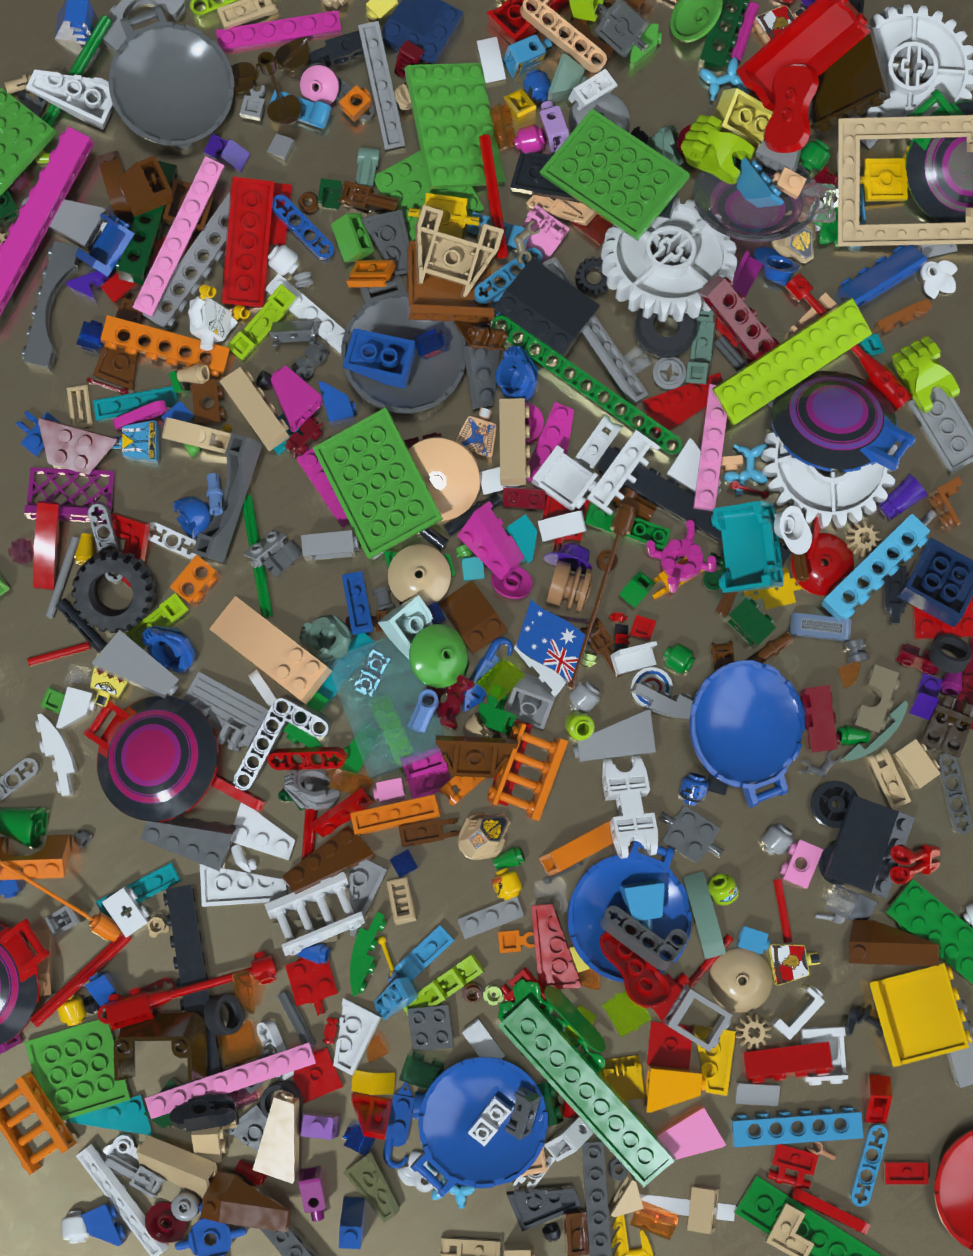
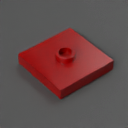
(668, 1046)
(317, 1078)

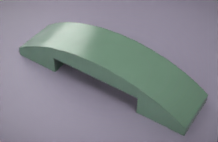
(702, 349)
(896, 717)
(704, 915)

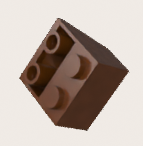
(145, 186)

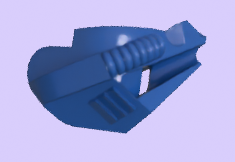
(521, 378)
(174, 649)

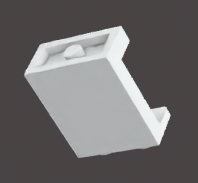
(565, 479)
(802, 1015)
(835, 1037)

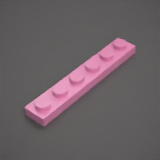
(710, 454)

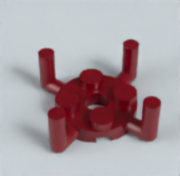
(447, 710)

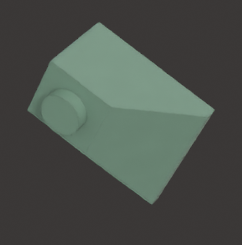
(567, 76)

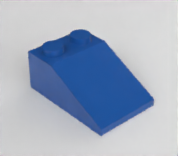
(380, 357)

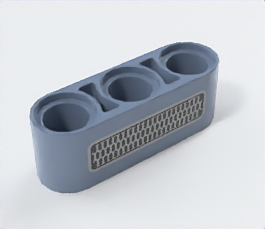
(820, 627)

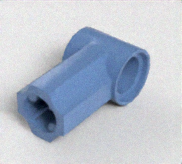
(422, 714)

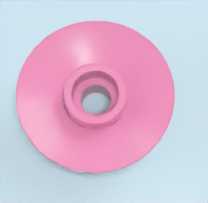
(327, 83)

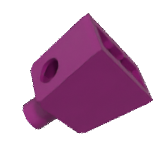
(313, 1192)

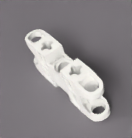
(627, 791)

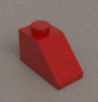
(878, 1099)

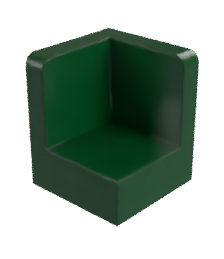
(329, 194)

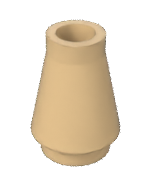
(195, 374)

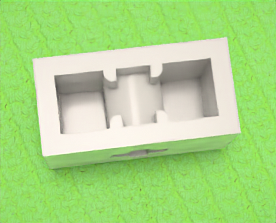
(115, 905)

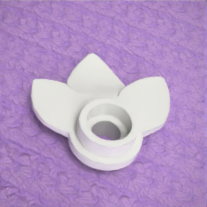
(941, 280)
(127, 1154)
(413, 1178)

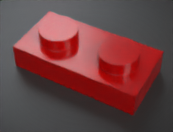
(905, 1172)

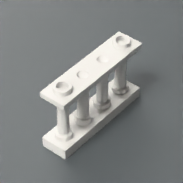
(317, 893)

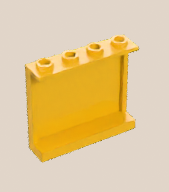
(920, 1014)

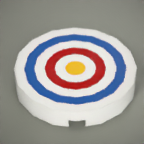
(657, 678)

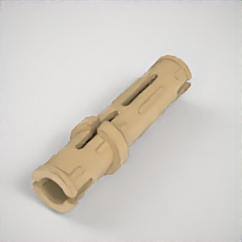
(12, 86)

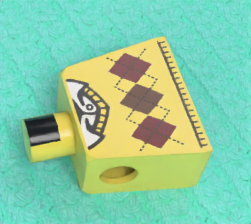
(106, 686)

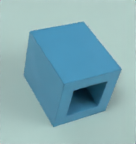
(753, 940)

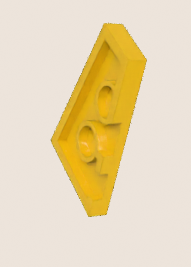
(718, 1062)

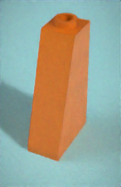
(577, 849)

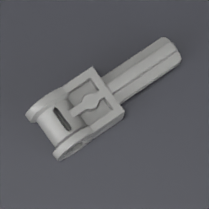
(140, 1177)

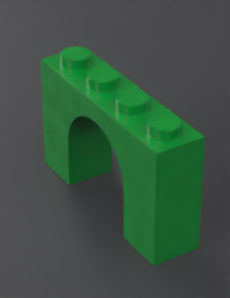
(318, 702)

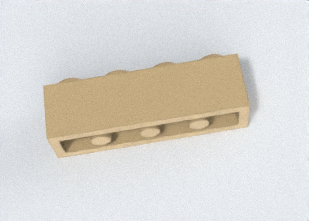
(254, 408)
(513, 442)

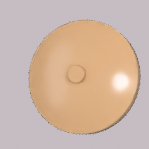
(448, 473)

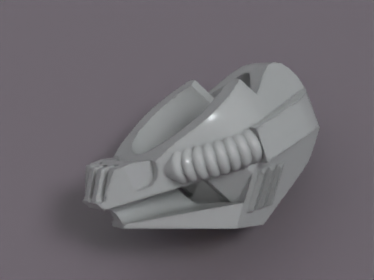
(310, 789)

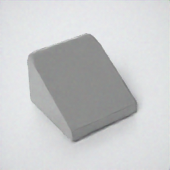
(281, 146)

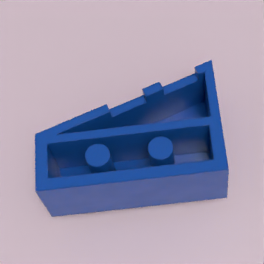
(76, 21)

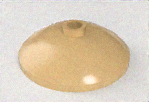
(430, 586)
(725, 976)

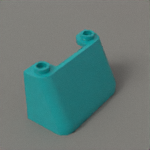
(749, 547)

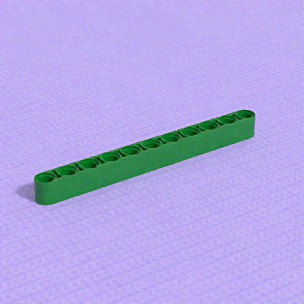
(597, 388)

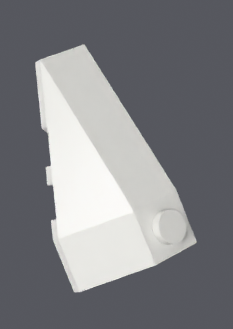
(77, 95)

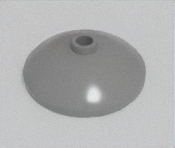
(608, 106)

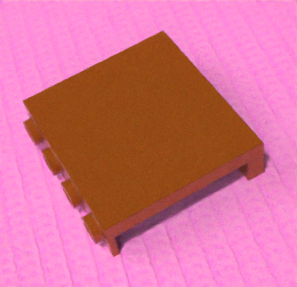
(441, 298)

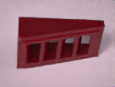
(407, 51)

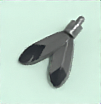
(35, 106)

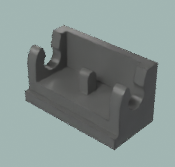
(293, 332)
(523, 1113)

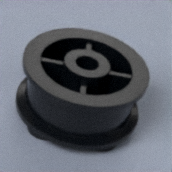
(822, 802)

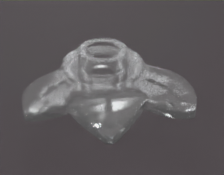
(551, 893)

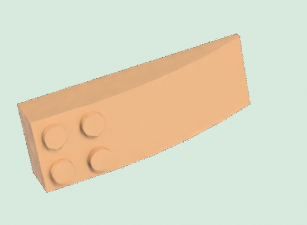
(270, 650)

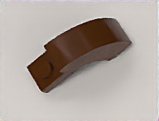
(111, 170)

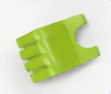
(713, 150)
(921, 371)

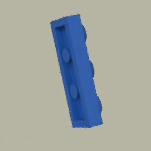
(357, 602)

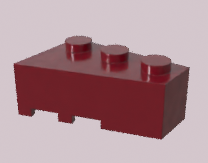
(819, 719)

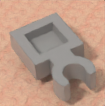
(253, 105)

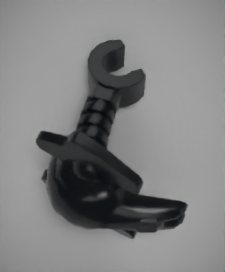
(859, 1015)

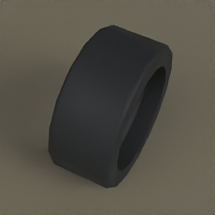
(955, 645)
(212, 1017)
(279, 1085)

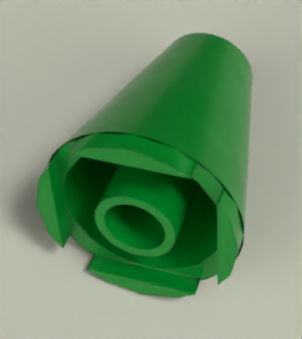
(24, 824)

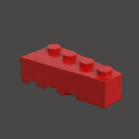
(511, 24)

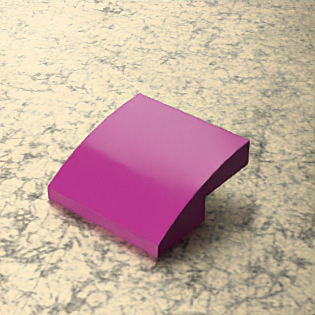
(426, 775)

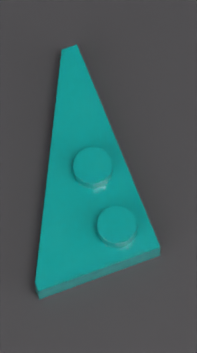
(124, 1116)

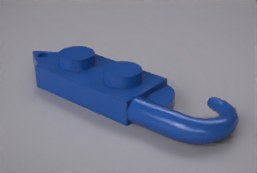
(477, 694)
(398, 1125)

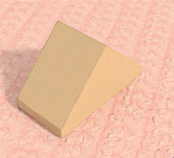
(626, 1198)

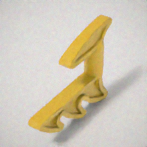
(621, 1236)

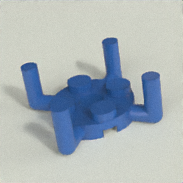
(197, 1238)

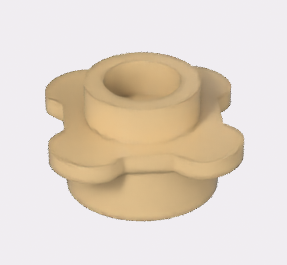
(154, 931)

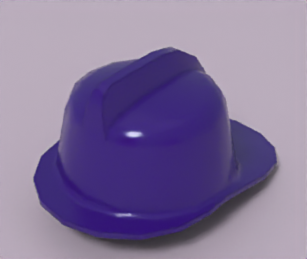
(573, 554)

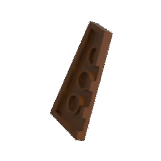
(116, 364)
(328, 860)

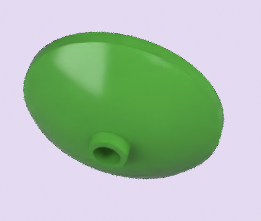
(694, 18)
(428, 659)

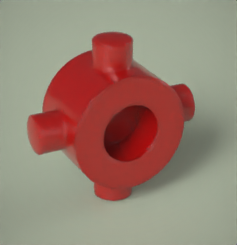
(618, 617)

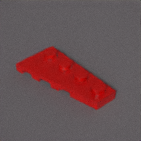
(678, 404)

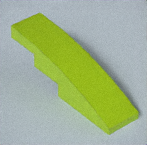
(447, 983)

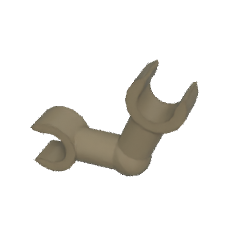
(519, 240)

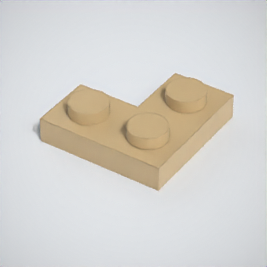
(784, 1234)

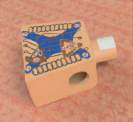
(479, 434)

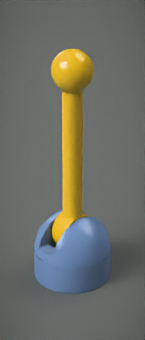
(393, 974)

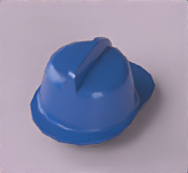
(776, 267)

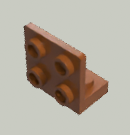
(939, 501)

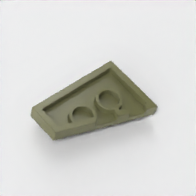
(372, 1186)

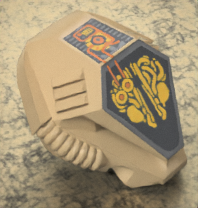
(798, 245)
(483, 835)

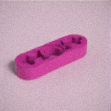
(140, 415)

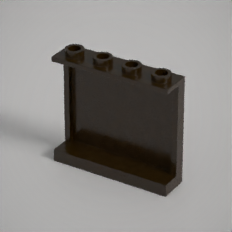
(850, 85)

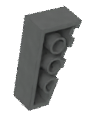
(192, 839)

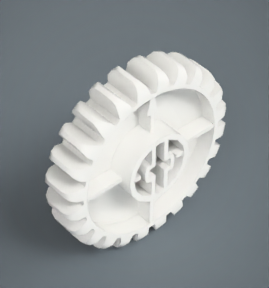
(934, 55)
(667, 263)
(822, 495)

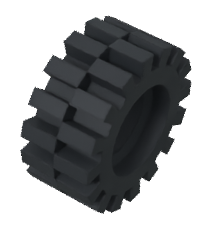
(583, 284)

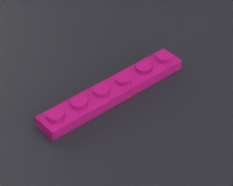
(279, 31)

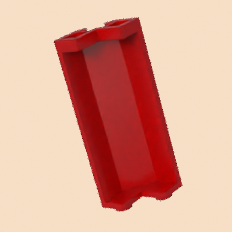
(812, 39)

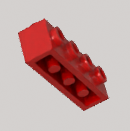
(788, 1061)

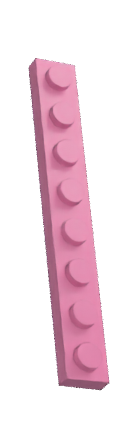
(178, 236)
(232, 1079)

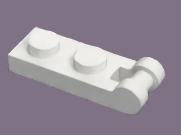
(597, 444)

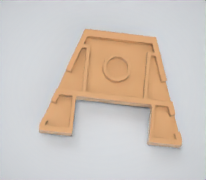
(563, 209)

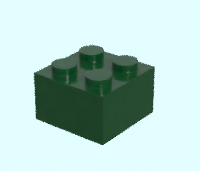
(750, 622)

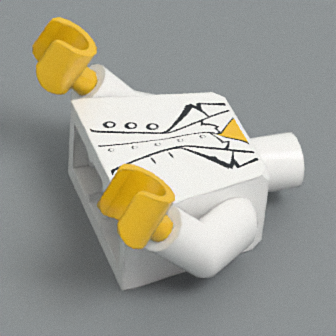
(211, 320)

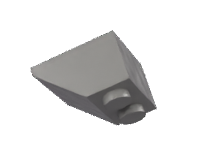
(531, 701)

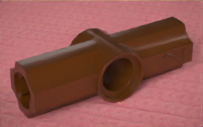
(643, 509)

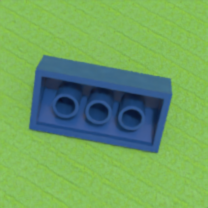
(883, 275)

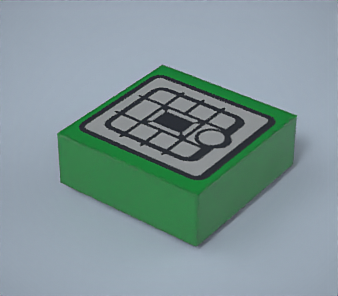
(179, 387)

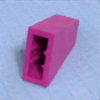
(295, 397)

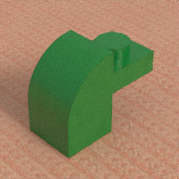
(495, 717)

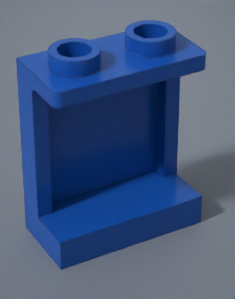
(108, 245)

